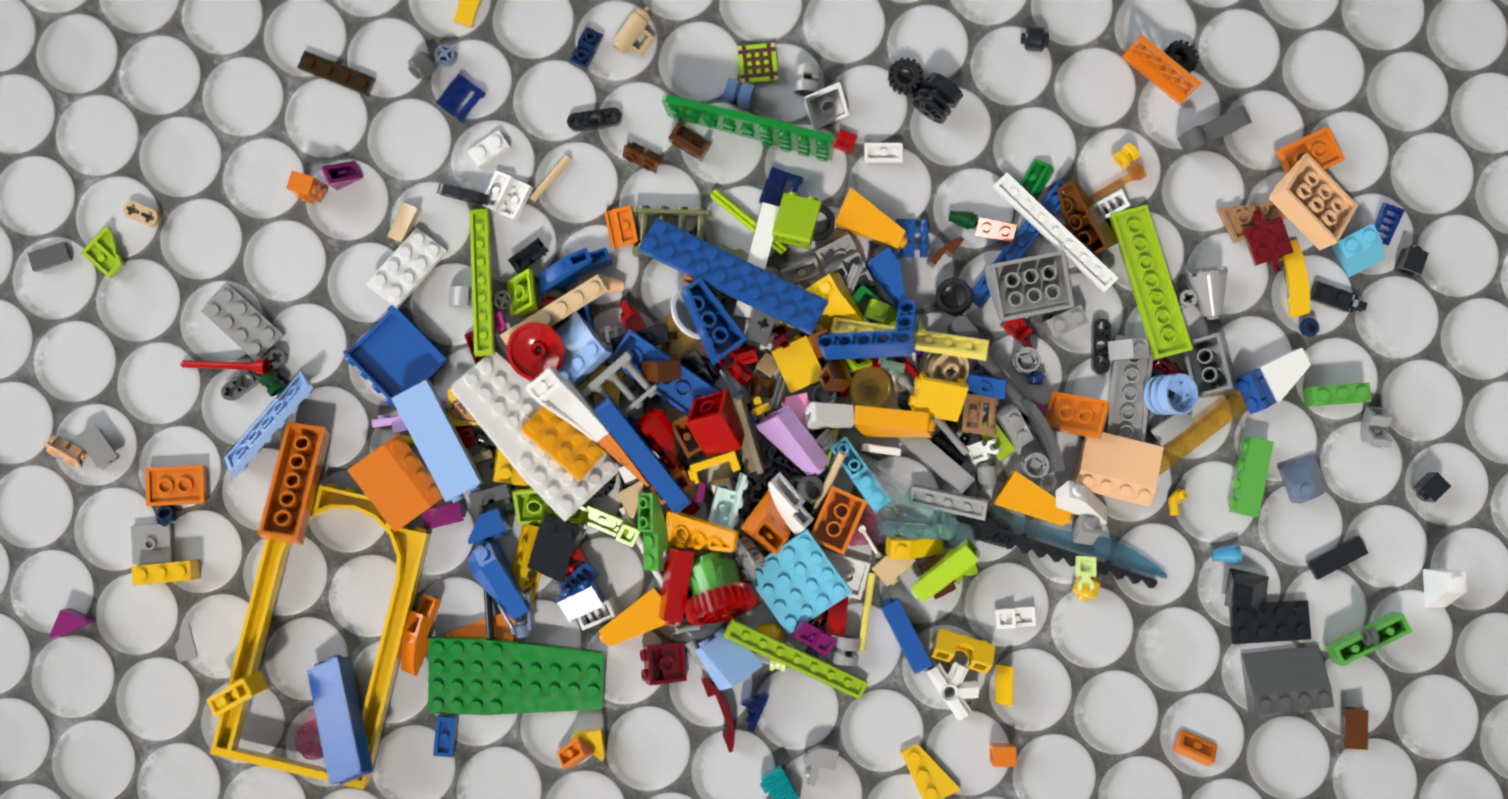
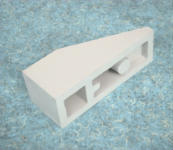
(1080, 500)

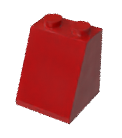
(715, 424)

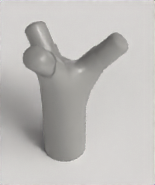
(684, 627)

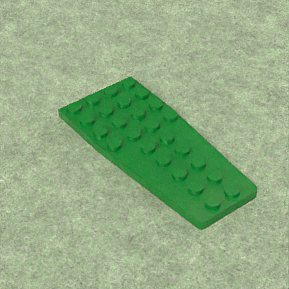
(755, 127)
(511, 677)

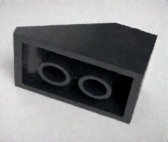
(555, 547)

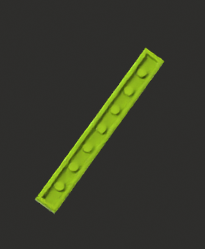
(482, 282)
(795, 659)

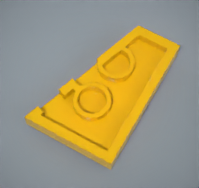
(927, 775)

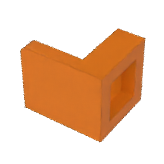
(1002, 754)

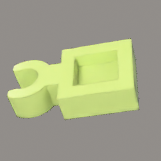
(1086, 569)

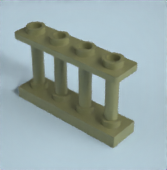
(664, 211)

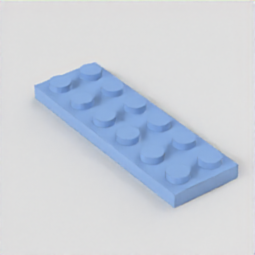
(265, 427)

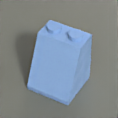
(726, 660)

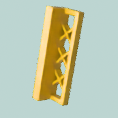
(521, 560)

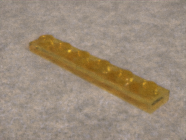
(1202, 430)

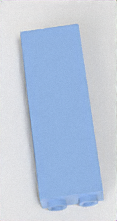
(438, 441)

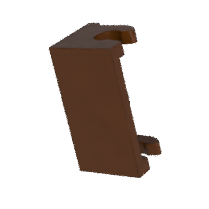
(689, 142)
(1356, 728)

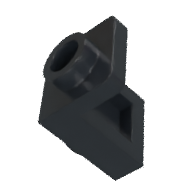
(956, 428)

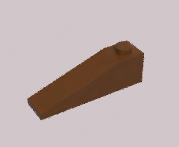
(1084, 219)

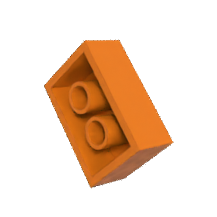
(837, 519)

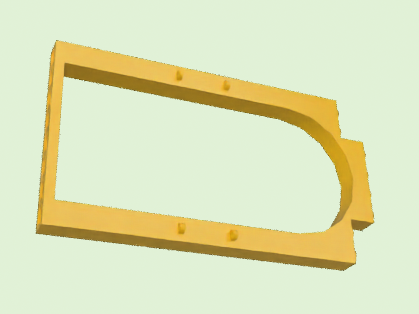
(411, 552)

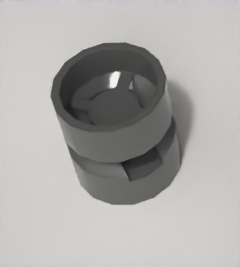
(821, 396)
(808, 487)

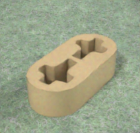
(141, 216)

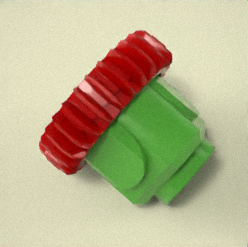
(717, 591)

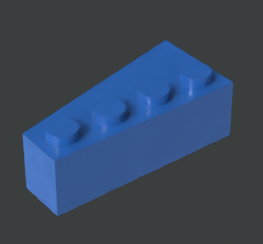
(713, 323)

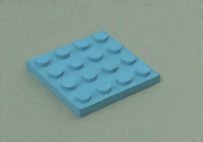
(800, 581)

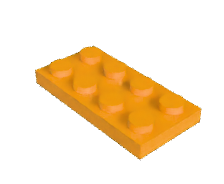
(562, 443)

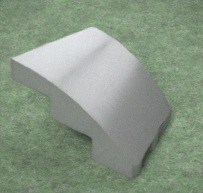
(839, 256)

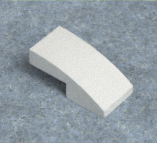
(1015, 617)

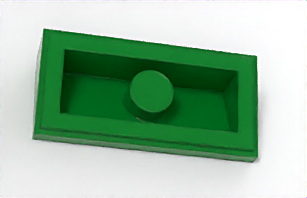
(1037, 178)

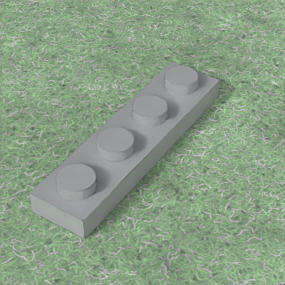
(948, 502)

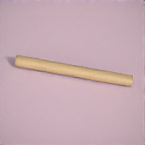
(828, 482)

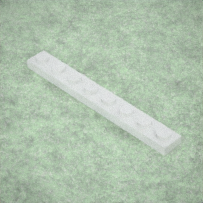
(1055, 232)

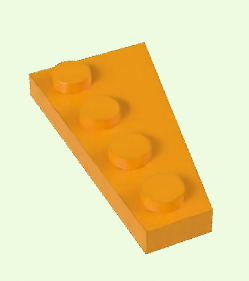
(694, 532)

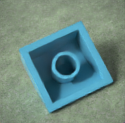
(1359, 250)

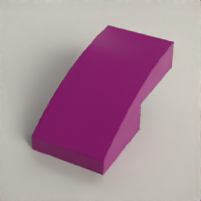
(442, 516)
(814, 637)

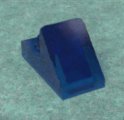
(756, 704)

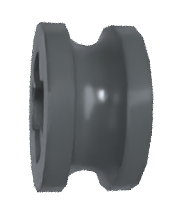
(1369, 636)

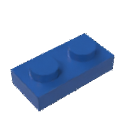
(445, 736)

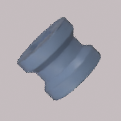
(442, 53)

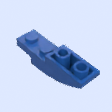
(568, 268)

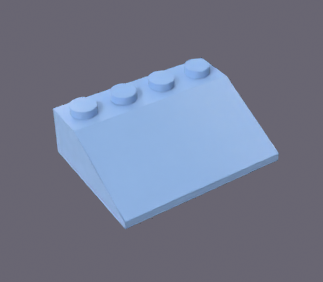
(583, 350)

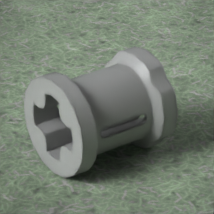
(1192, 299)

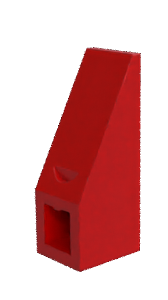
(659, 433)

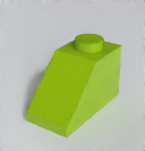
(880, 313)

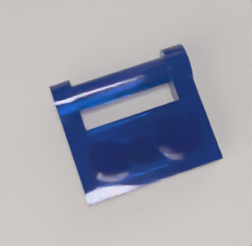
(455, 96)
(775, 186)

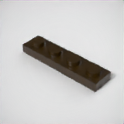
(336, 73)

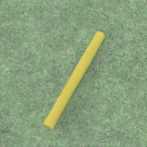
(866, 610)

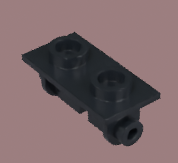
(528, 255)

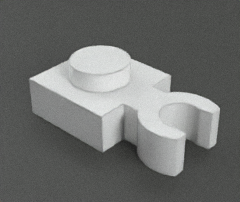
(980, 451)

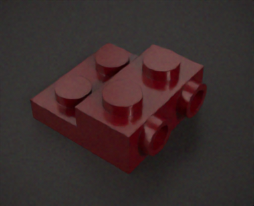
(663, 663)

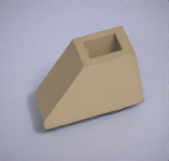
(890, 569)

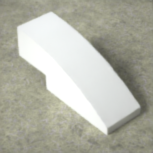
(789, 504)

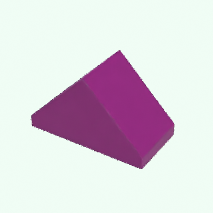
(341, 174)
(69, 621)

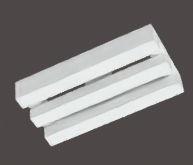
(880, 449)

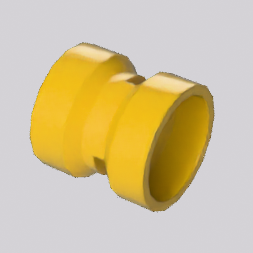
(1126, 156)

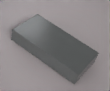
(49, 256)

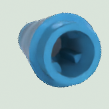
(1227, 554)

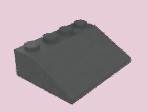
(1286, 680)

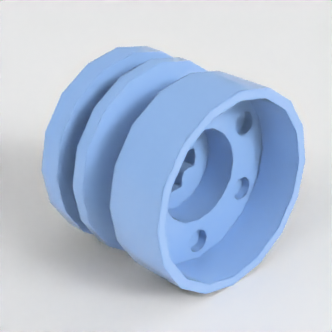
(1171, 394)

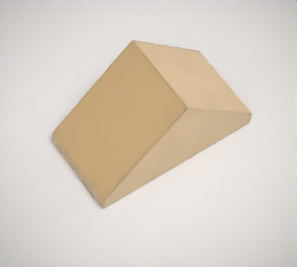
(629, 498)

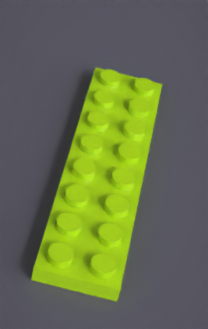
(1150, 282)

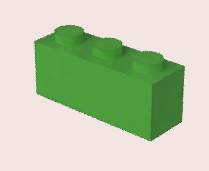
(1337, 394)

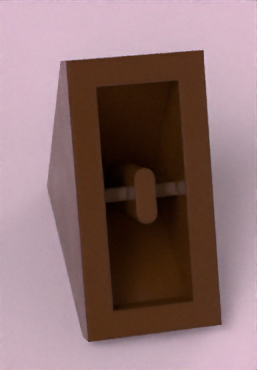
(661, 370)

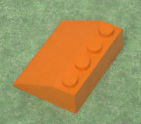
(396, 482)

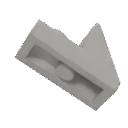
(1128, 349)

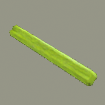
(743, 217)

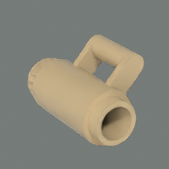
(631, 31)

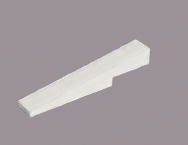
(759, 250)

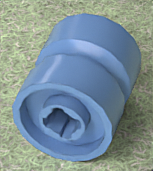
(738, 93)

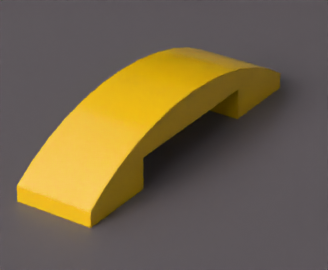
(1297, 282)

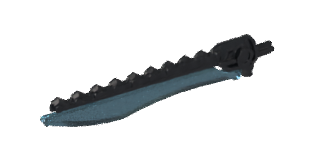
(1000, 534)

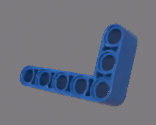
(876, 343)

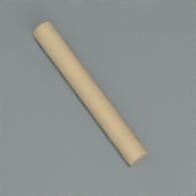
(550, 178)

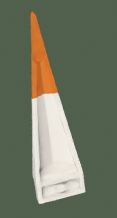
(565, 401)

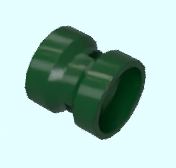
(272, 383)

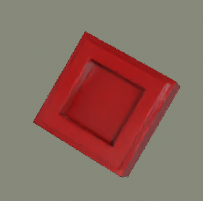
(845, 141)

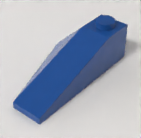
(495, 575)

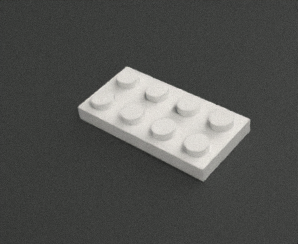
(406, 268)

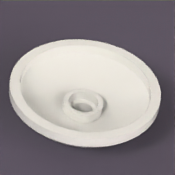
(681, 315)

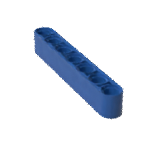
(642, 455)

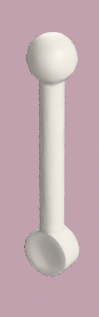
(878, 555)

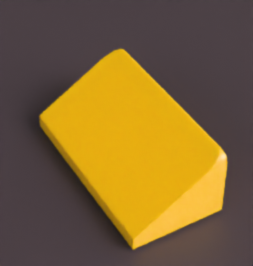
(1004, 684)

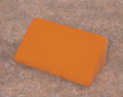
(1195, 748)
(574, 753)

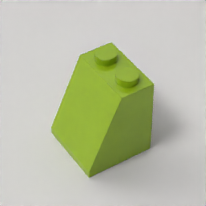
(796, 220)

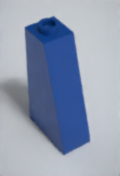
(905, 635)

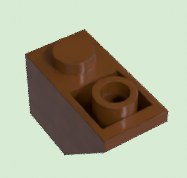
(835, 376)

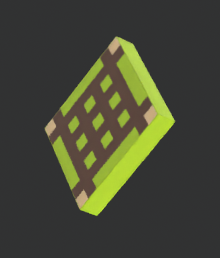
(758, 63)

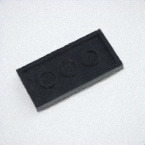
(1279, 623)

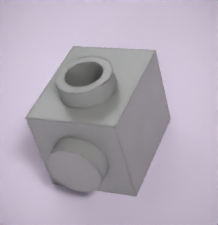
(1086, 530)

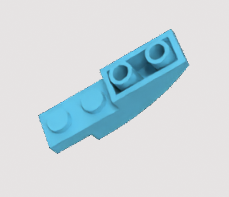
(861, 476)

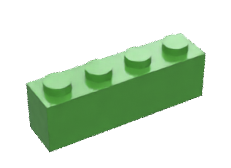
(1251, 476)
(1351, 647)

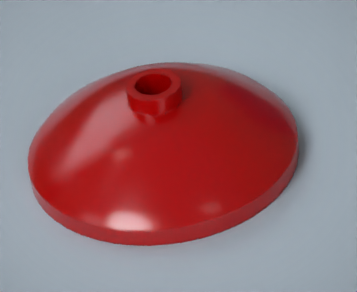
(523, 351)

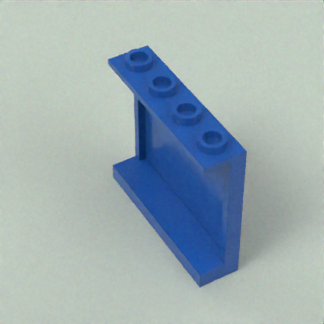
(395, 355)

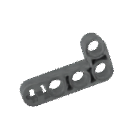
(1213, 130)

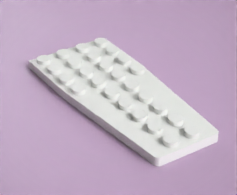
(501, 408)

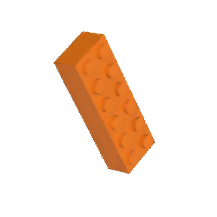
(294, 483)

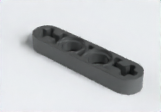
(254, 376)

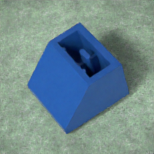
(493, 523)

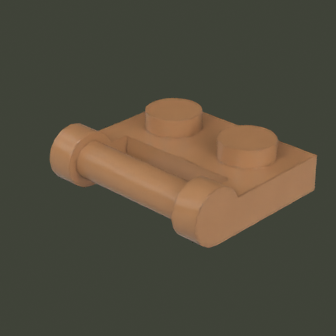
(973, 415)

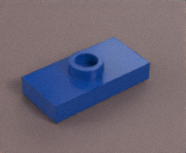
(987, 385)

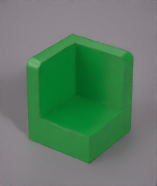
(862, 296)

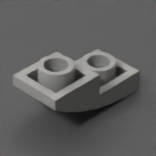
(1171, 427)

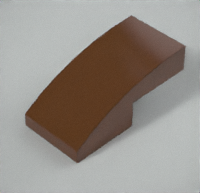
(948, 249)

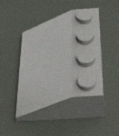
(1030, 285)

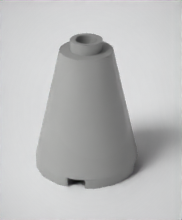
(1210, 290)

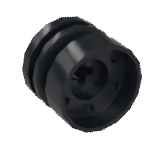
(937, 98)

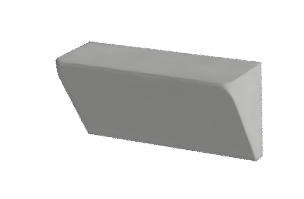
(800, 269)

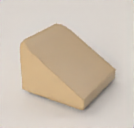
(767, 365)

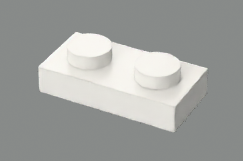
(488, 149)
(883, 152)

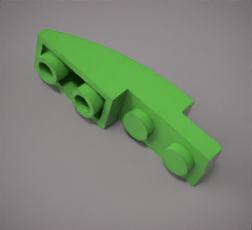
(653, 525)

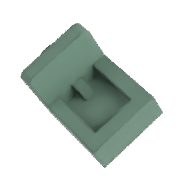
(893, 368)

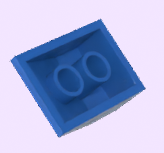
(888, 274)

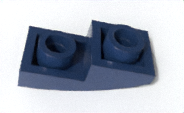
(586, 49)

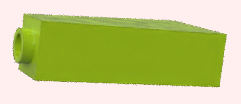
(946, 570)

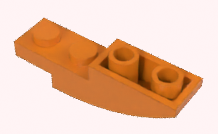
(415, 634)

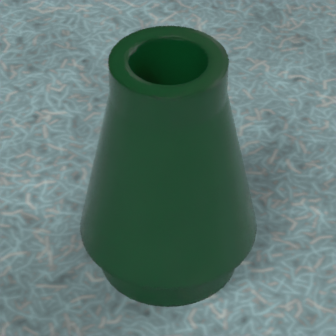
(963, 218)

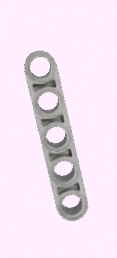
(938, 462)

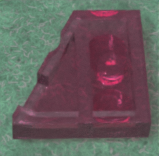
(871, 529)

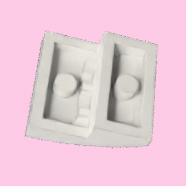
(507, 195)

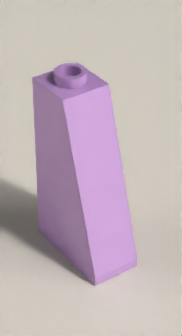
(794, 440)

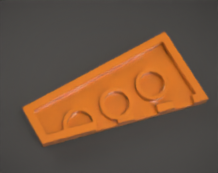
(478, 629)

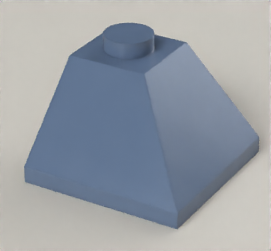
(1303, 479)

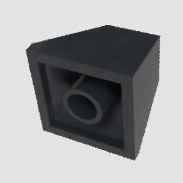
(1246, 591)

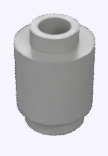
(986, 476)

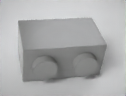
(1065, 322)
(1013, 425)

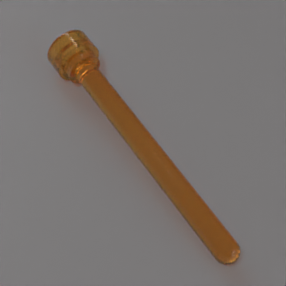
(1136, 173)

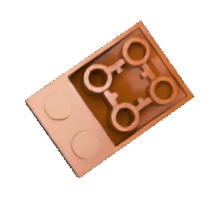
(767, 525)

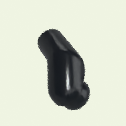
(713, 369)

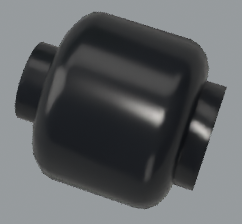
(1035, 39)

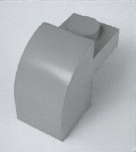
(1374, 427)
(819, 756)

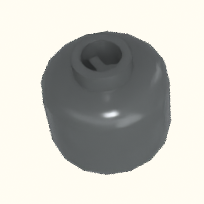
(422, 65)

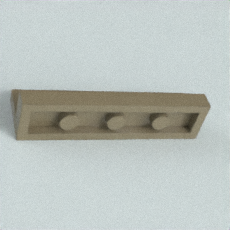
(750, 451)

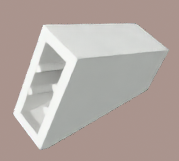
(1285, 371)
(828, 415)
(1443, 586)

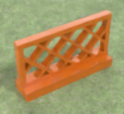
(1161, 69)

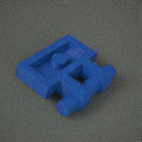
(909, 226)

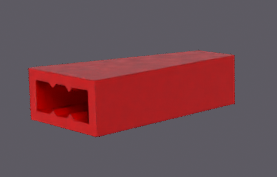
(675, 584)

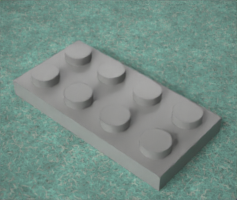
(242, 322)

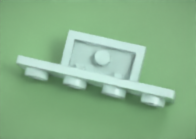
(727, 502)

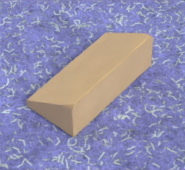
(404, 223)

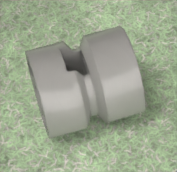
(807, 79)
(1025, 360)
(1034, 465)
(849, 644)

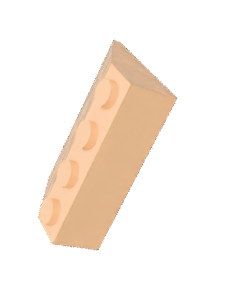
(1314, 202)
(1119, 467)

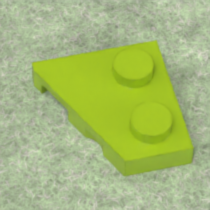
(104, 253)

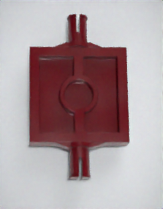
(1267, 241)

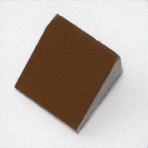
(762, 387)

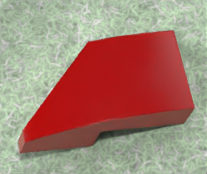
(1019, 331)

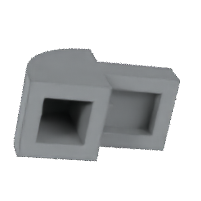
(460, 296)

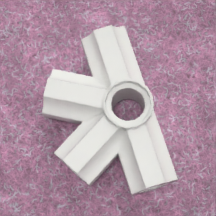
(961, 689)

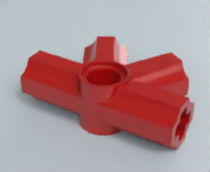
(738, 369)

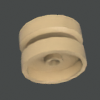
(944, 366)

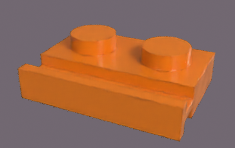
(622, 227)

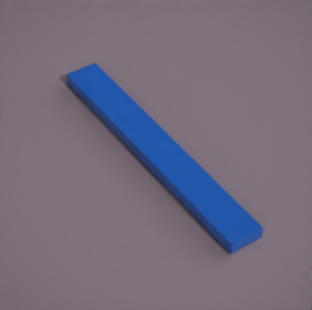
(1021, 243)

